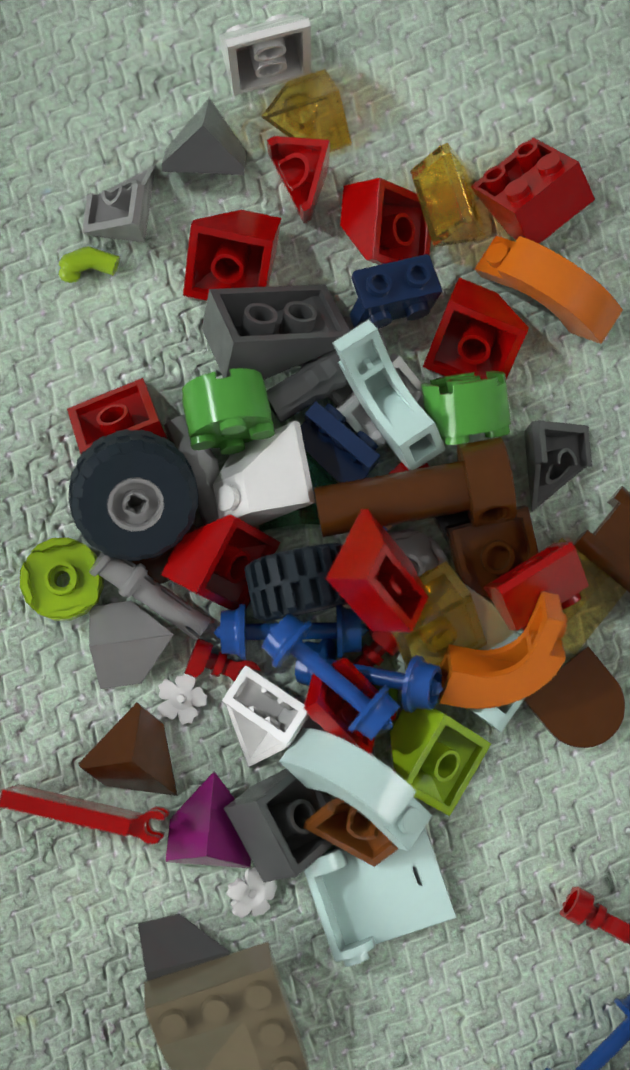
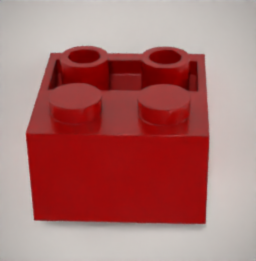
(534, 191)
(378, 578)

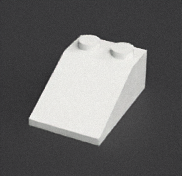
(267, 52)

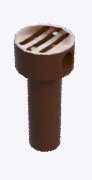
(475, 484)

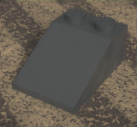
(271, 327)

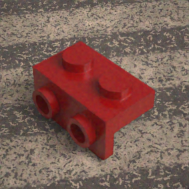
(335, 713)

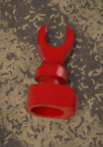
(373, 654)
(219, 663)
(580, 907)

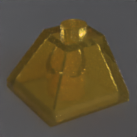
(445, 620)

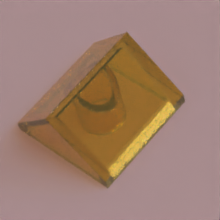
(447, 198)

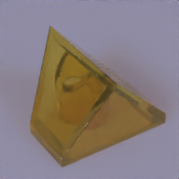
(310, 109)

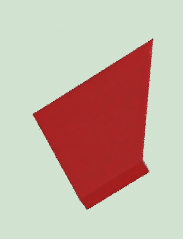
(302, 168)

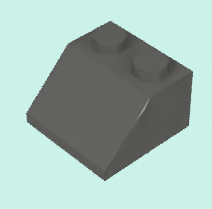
(272, 824)

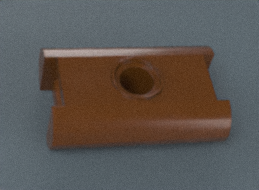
(610, 542)

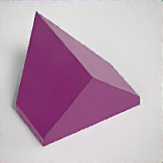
(203, 832)

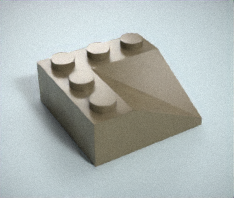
(226, 1015)

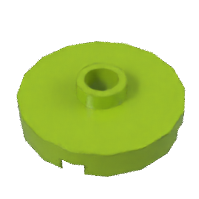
(40, 577)

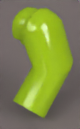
(85, 258)

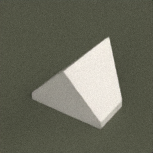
(262, 716)

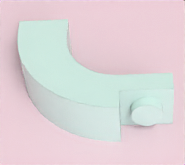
(385, 397)
(359, 779)

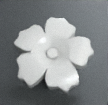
(181, 699)
(251, 895)

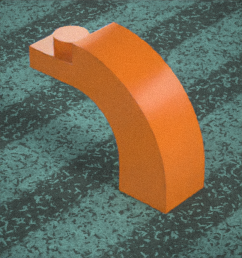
(554, 282)
(510, 672)

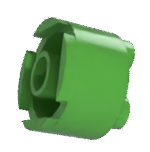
(468, 406)
(227, 410)

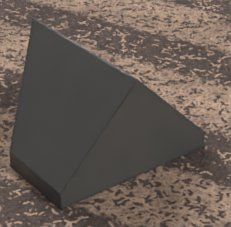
(205, 146)
(554, 456)
(175, 945)

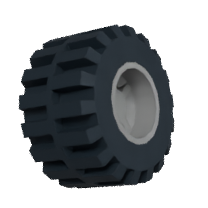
(293, 582)

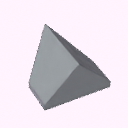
(121, 210)
(124, 643)

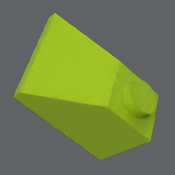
(436, 756)

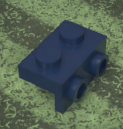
(395, 291)
(335, 446)

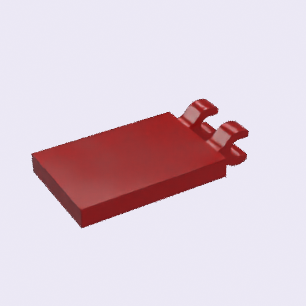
(84, 812)

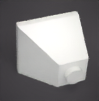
(266, 478)

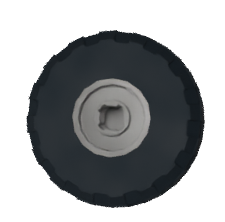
(133, 495)

